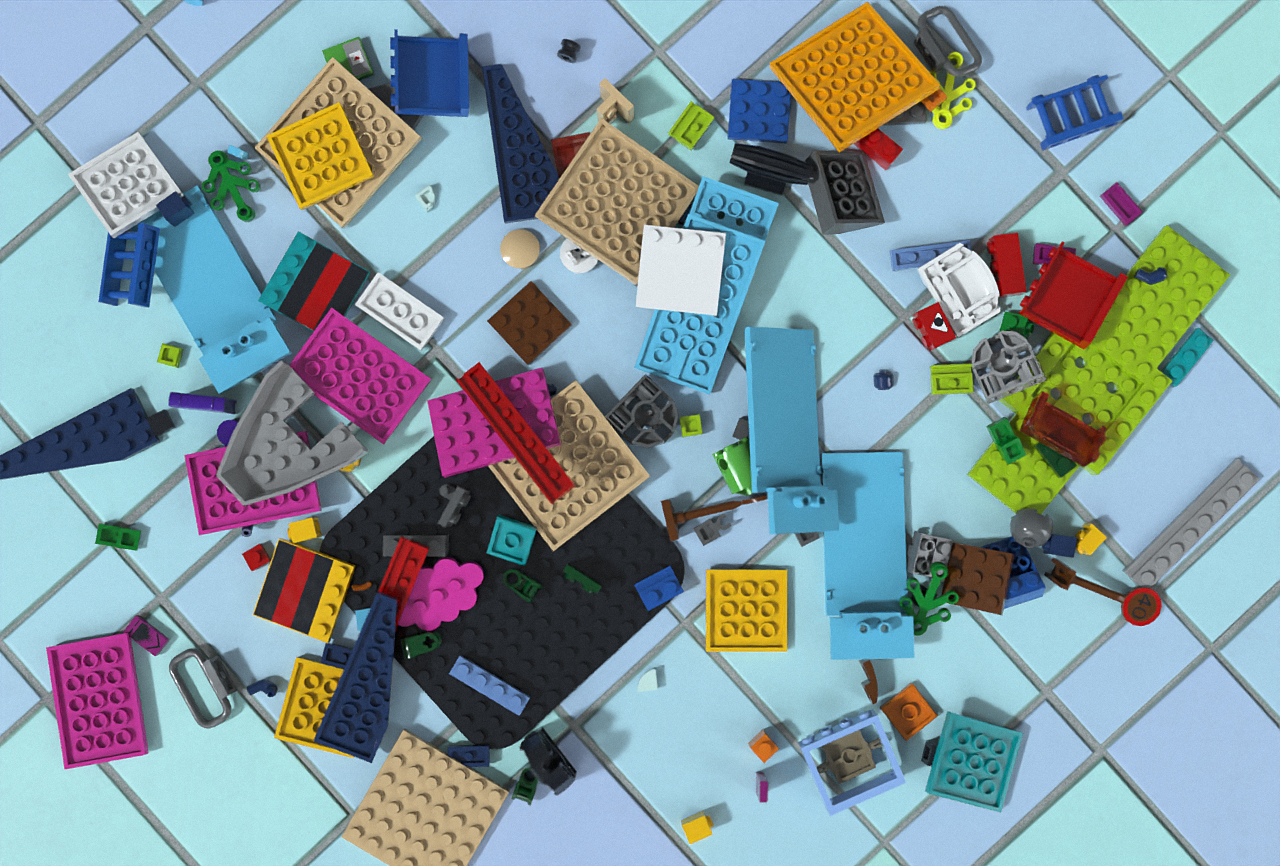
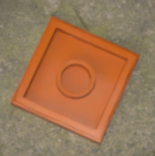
(908, 711)

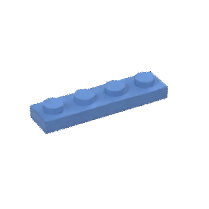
(917, 256)
(489, 685)

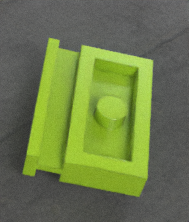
(691, 125)
(951, 379)

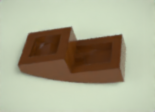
(869, 685)

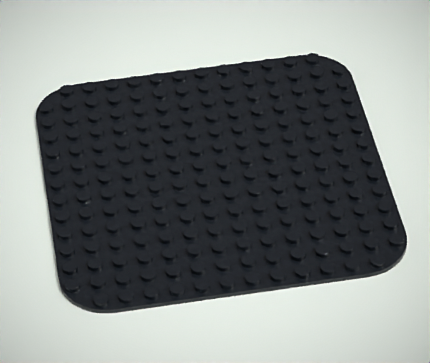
(534, 646)

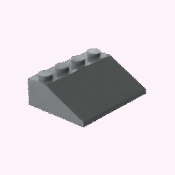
(843, 192)

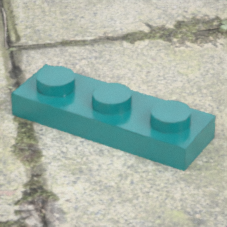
(1187, 356)

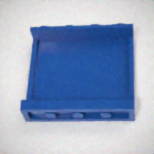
(430, 75)

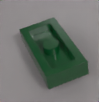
(1057, 462)
(588, 583)

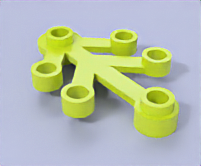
(952, 95)

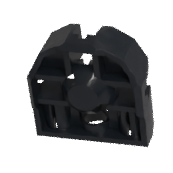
(548, 761)

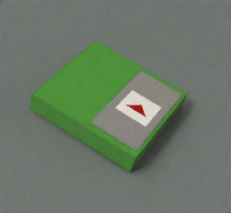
(352, 57)

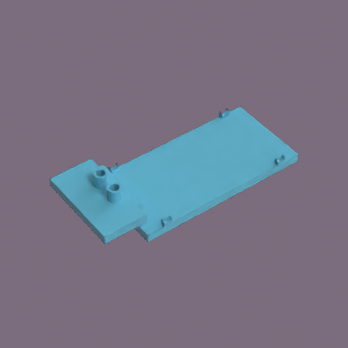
(216, 296)
(692, 345)
(786, 430)
(867, 557)

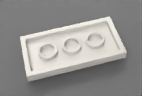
(399, 311)

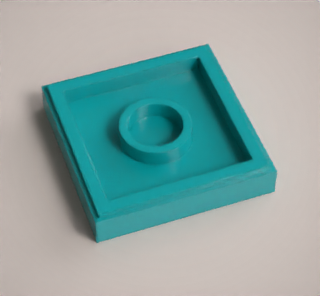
(511, 540)

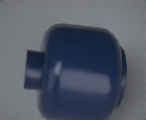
(883, 380)

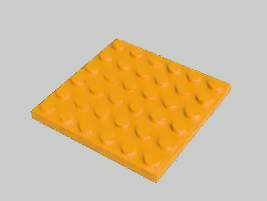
(854, 76)

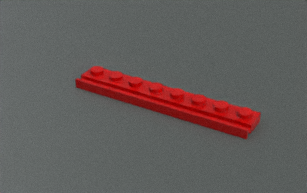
(516, 433)
(403, 572)

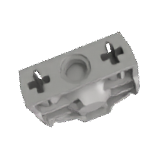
(1005, 368)

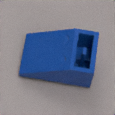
(1025, 579)

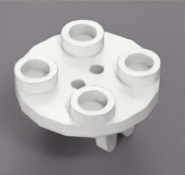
(572, 260)

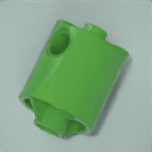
(736, 466)

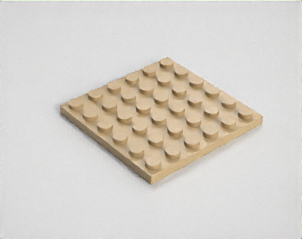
(380, 132)
(611, 195)
(592, 459)
(424, 808)

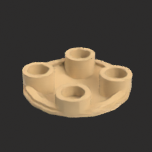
(520, 248)

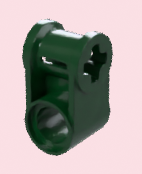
(523, 584)
(417, 644)
(525, 787)

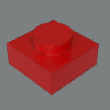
(256, 557)

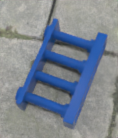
(1089, 125)
(142, 270)

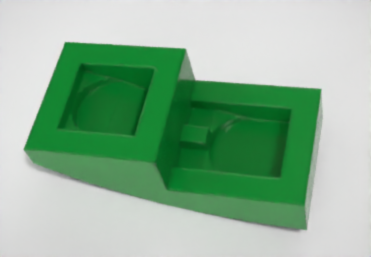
(1006, 441)
(118, 536)

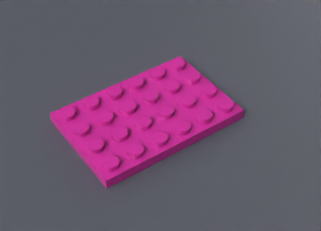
(359, 376)
(468, 440)
(220, 510)
(97, 700)

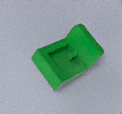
(1017, 323)

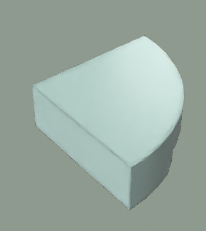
(426, 197)
(648, 681)

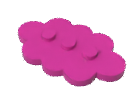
(442, 593)

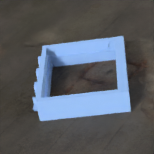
(866, 790)

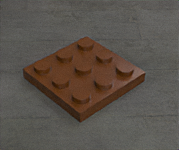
(529, 323)
(978, 577)

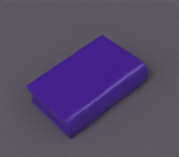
(202, 403)

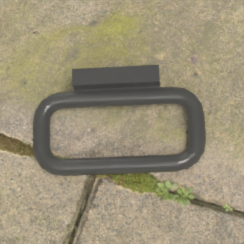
(932, 50)
(218, 679)

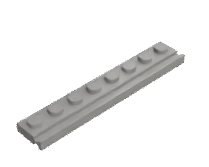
(1191, 524)

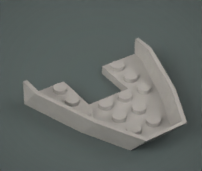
(268, 455)

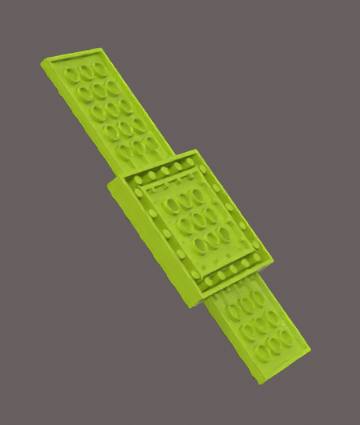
(1125, 351)

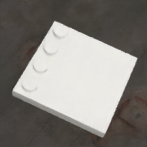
(124, 184)
(680, 270)

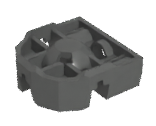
(639, 417)

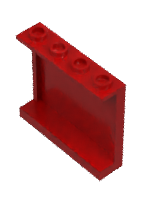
(1071, 297)

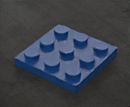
(758, 111)

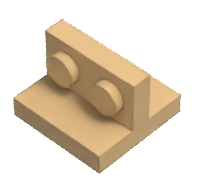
(613, 103)

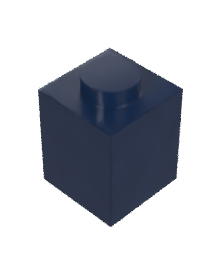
(175, 208)
(1060, 545)

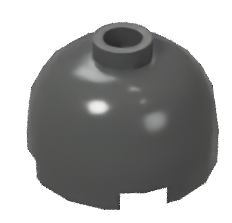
(1031, 528)

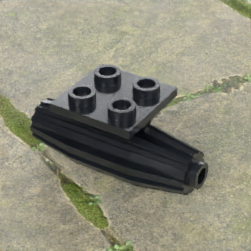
(770, 168)

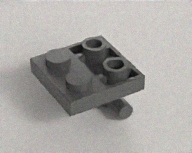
(458, 498)
(927, 550)

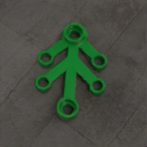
(229, 183)
(927, 602)

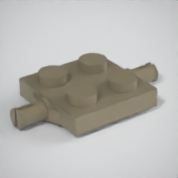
(849, 756)

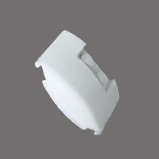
(961, 287)

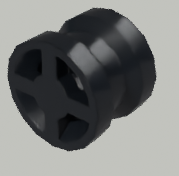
(568, 50)

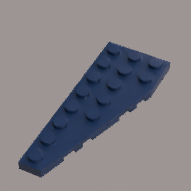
(520, 158)
(97, 436)
(361, 700)

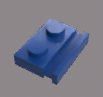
(659, 588)

